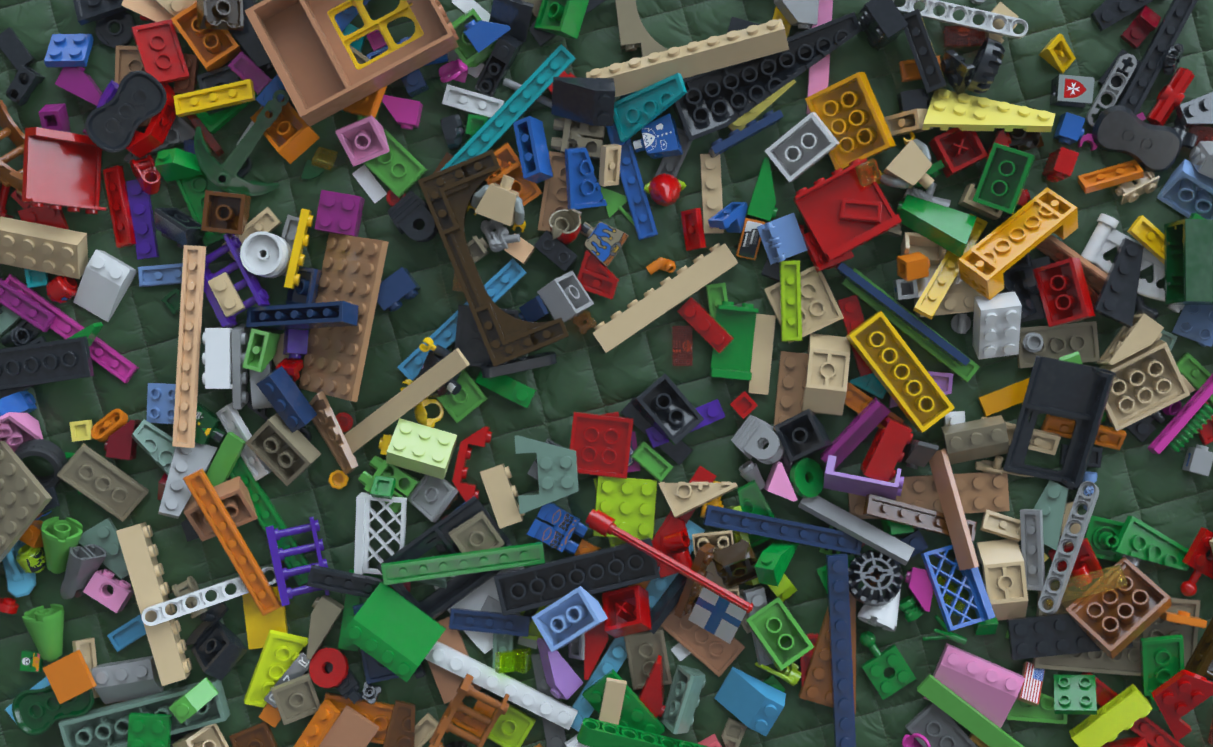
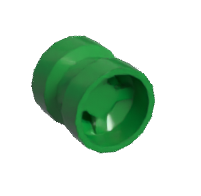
(910, 608)

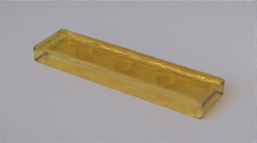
(1091, 583)

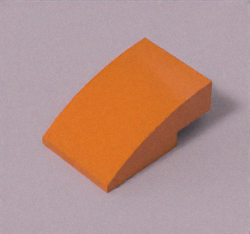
(511, 166)

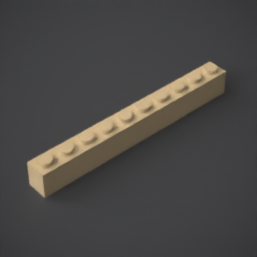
(696, 57)

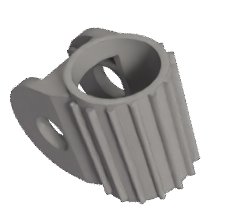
(754, 436)

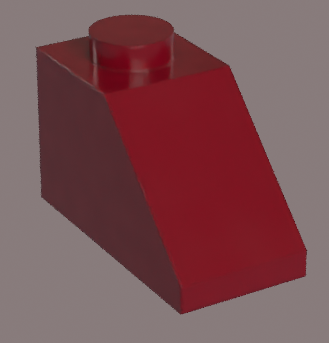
(121, 444)

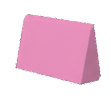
(363, 140)
(779, 483)

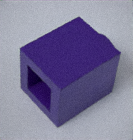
(295, 343)

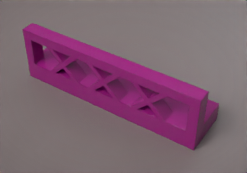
(856, 431)

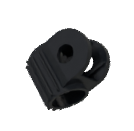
(408, 213)

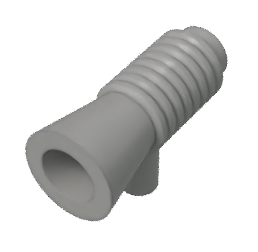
(928, 195)

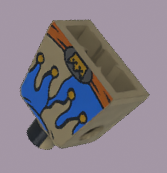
(603, 241)

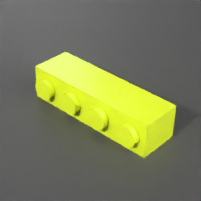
(1111, 719)

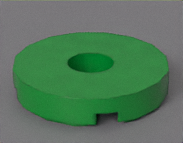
(815, 476)

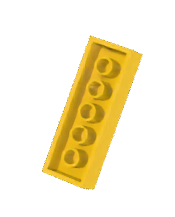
(900, 372)

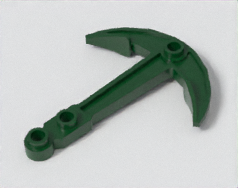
(233, 163)

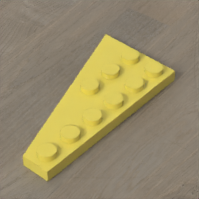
(983, 114)

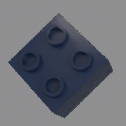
(397, 289)

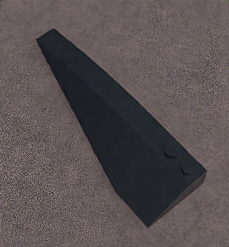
(729, 92)

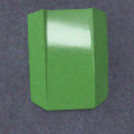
(465, 50)

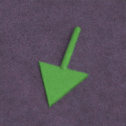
(615, 202)

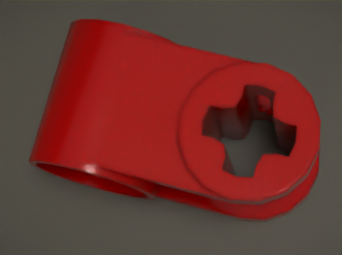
(146, 171)

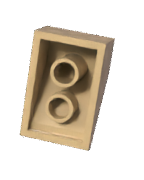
(1131, 340)

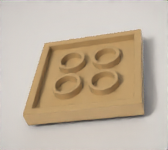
(817, 302)

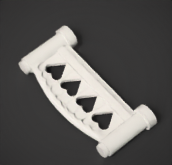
(1106, 238)

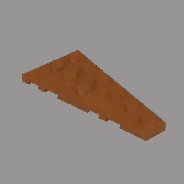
(818, 679)

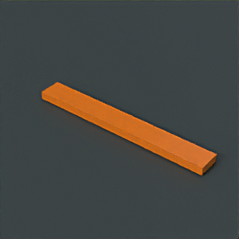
(232, 541)

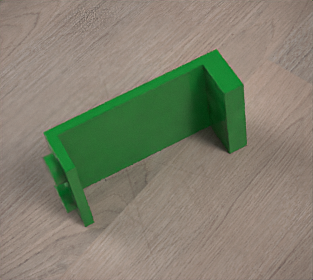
(736, 358)

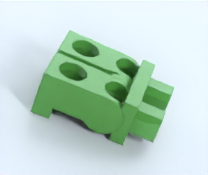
(404, 482)

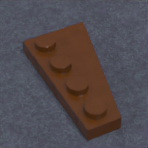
(401, 726)

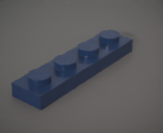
(752, 128)
(489, 622)

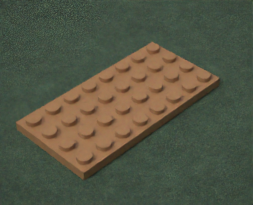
(338, 354)

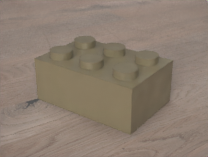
(281, 450)

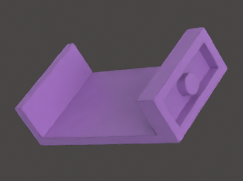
(860, 485)

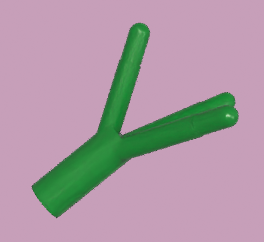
(946, 635)

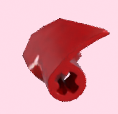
(675, 544)

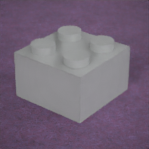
(565, 297)

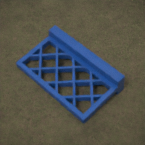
(973, 584)

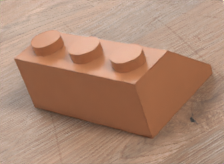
(236, 501)

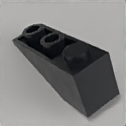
(498, 64)

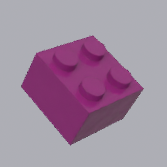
(339, 213)

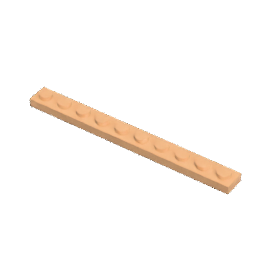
(189, 346)

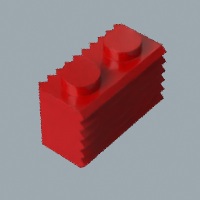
(1060, 164)

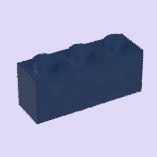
(286, 399)

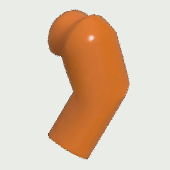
(661, 264)

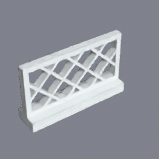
(363, 530)

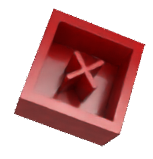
(957, 150)
(626, 611)

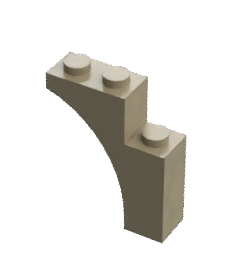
(631, 30)

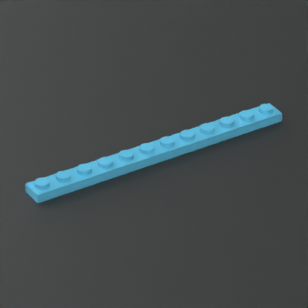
(616, 651)

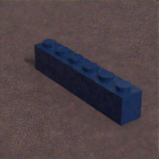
(303, 316)

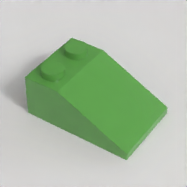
(779, 634)

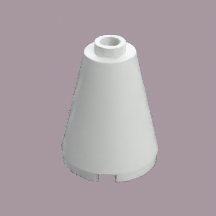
(882, 616)

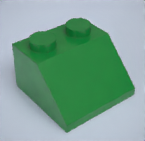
(561, 17)

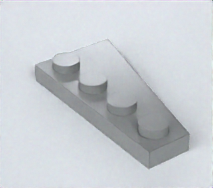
(240, 341)
(183, 463)

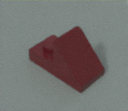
(1140, 27)

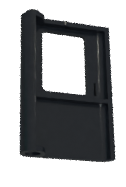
(1066, 392)
(458, 586)

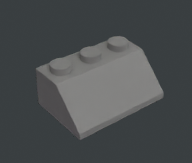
(126, 679)

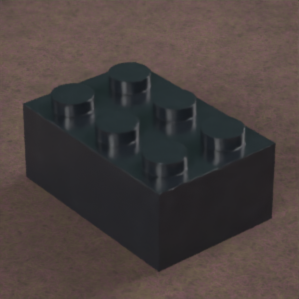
(881, 22)

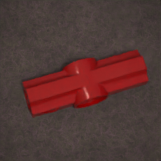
(1170, 96)

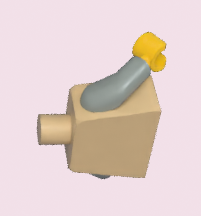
(909, 166)
(500, 203)

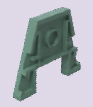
(555, 472)

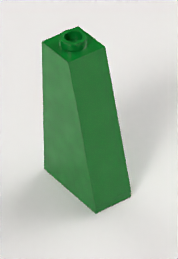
(937, 223)

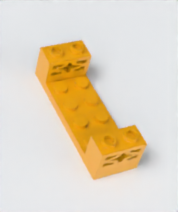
(987, 261)

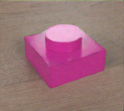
(376, 40)

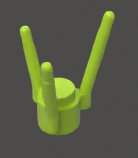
(789, 674)

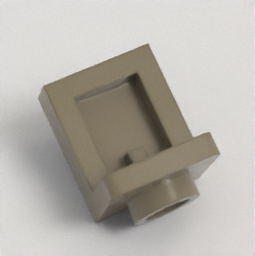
(478, 248)

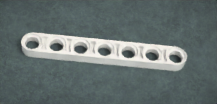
(967, 21)
(201, 600)

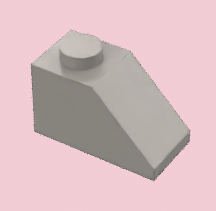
(799, 12)

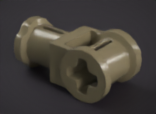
(191, 602)

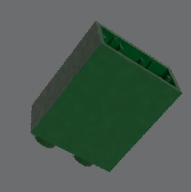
(1189, 262)

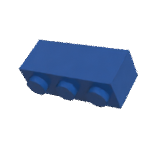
(533, 149)

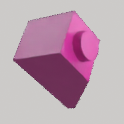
(404, 111)
(920, 587)

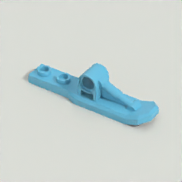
(18, 581)

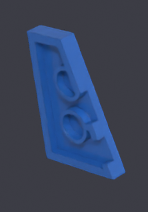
(582, 186)

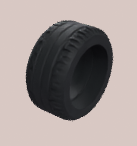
(50, 452)

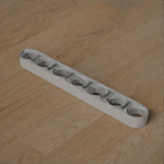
(1061, 555)

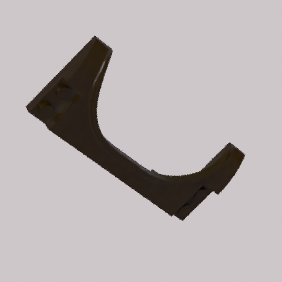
(448, 200)

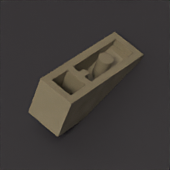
(322, 620)

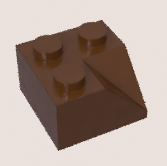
(225, 212)

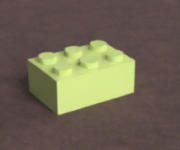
(421, 448)

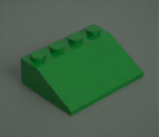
(393, 631)

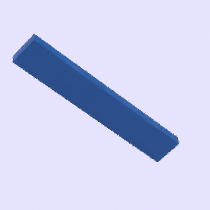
(634, 187)

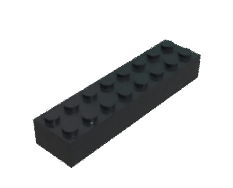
(592, 570)

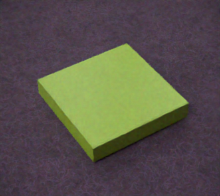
(511, 728)

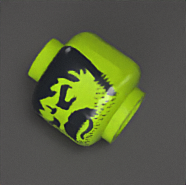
(31, 559)

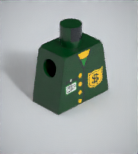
(207, 426)

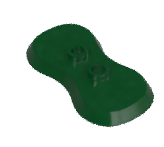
(39, 709)

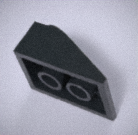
(584, 99)
(667, 409)

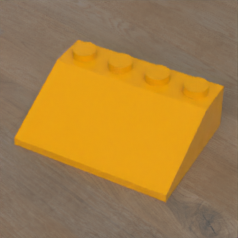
(853, 118)

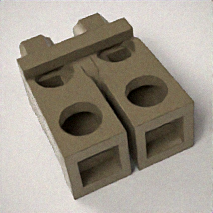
(574, 136)

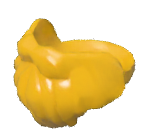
(421, 414)

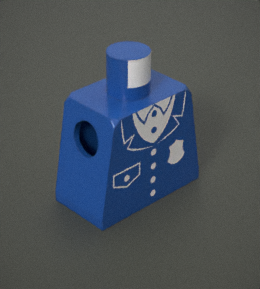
(660, 138)

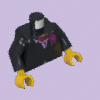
(434, 356)

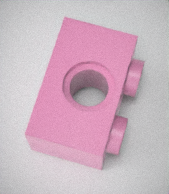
(98, 590)

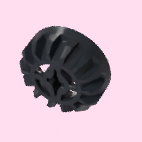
(986, 66)
(866, 587)

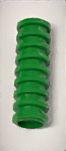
(1192, 427)

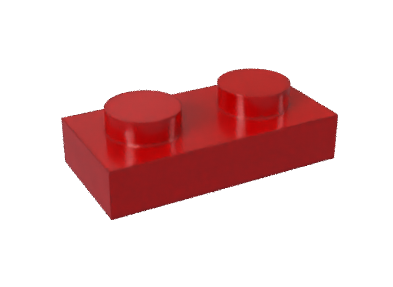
(693, 229)

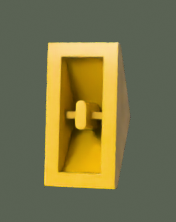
(1058, 53)

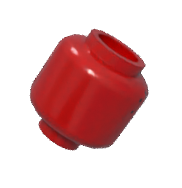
(61, 289)

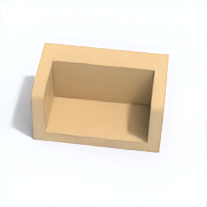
(967, 201)
(917, 243)

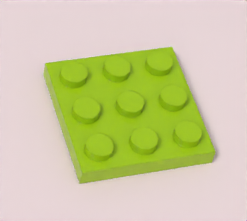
(629, 503)

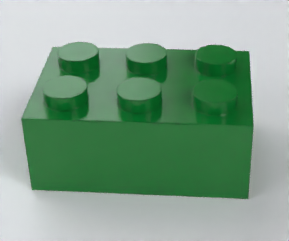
(1003, 178)

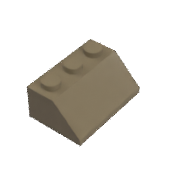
(976, 439)

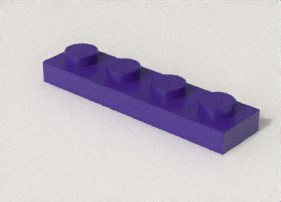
(142, 221)
(710, 412)

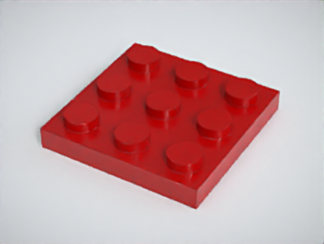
(601, 444)

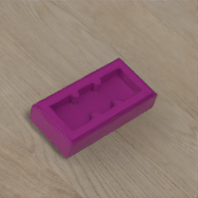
(247, 69)

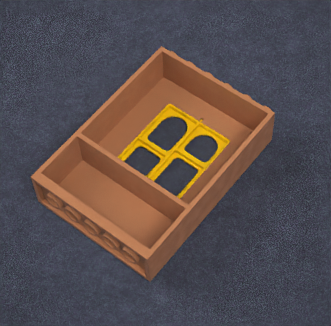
(317, 57)

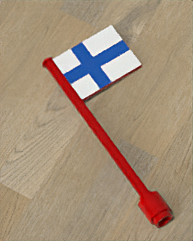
(716, 607)

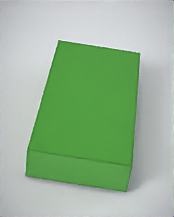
(651, 461)

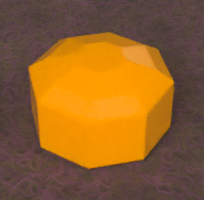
(338, 479)

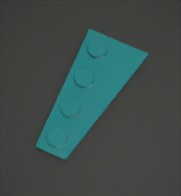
(643, 106)

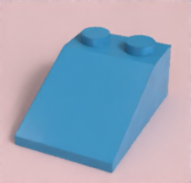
(751, 700)

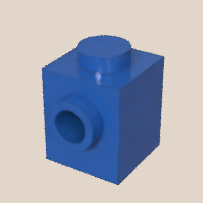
(1069, 128)

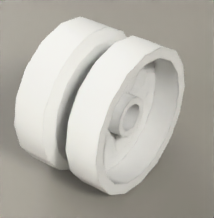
(265, 254)

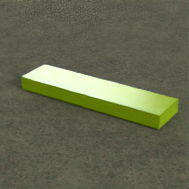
(790, 301)

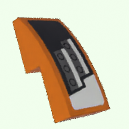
(749, 239)

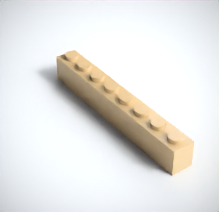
(665, 297)

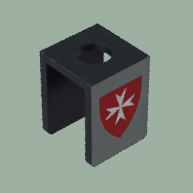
(1071, 91)

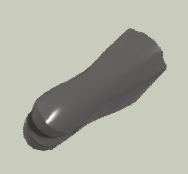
(80, 568)

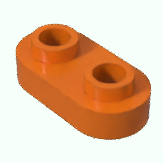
(109, 425)

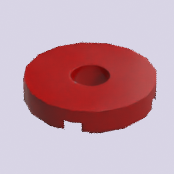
(318, 664)

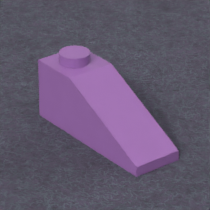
(557, 672)

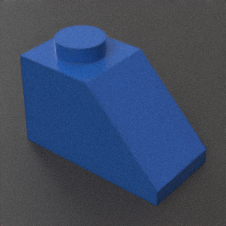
(483, 33)
(18, 402)

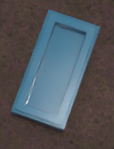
(127, 633)

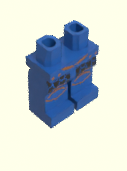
(558, 535)

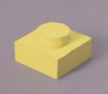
(81, 430)

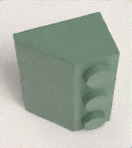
(683, 699)

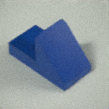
(730, 217)

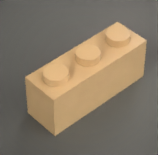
(502, 495)

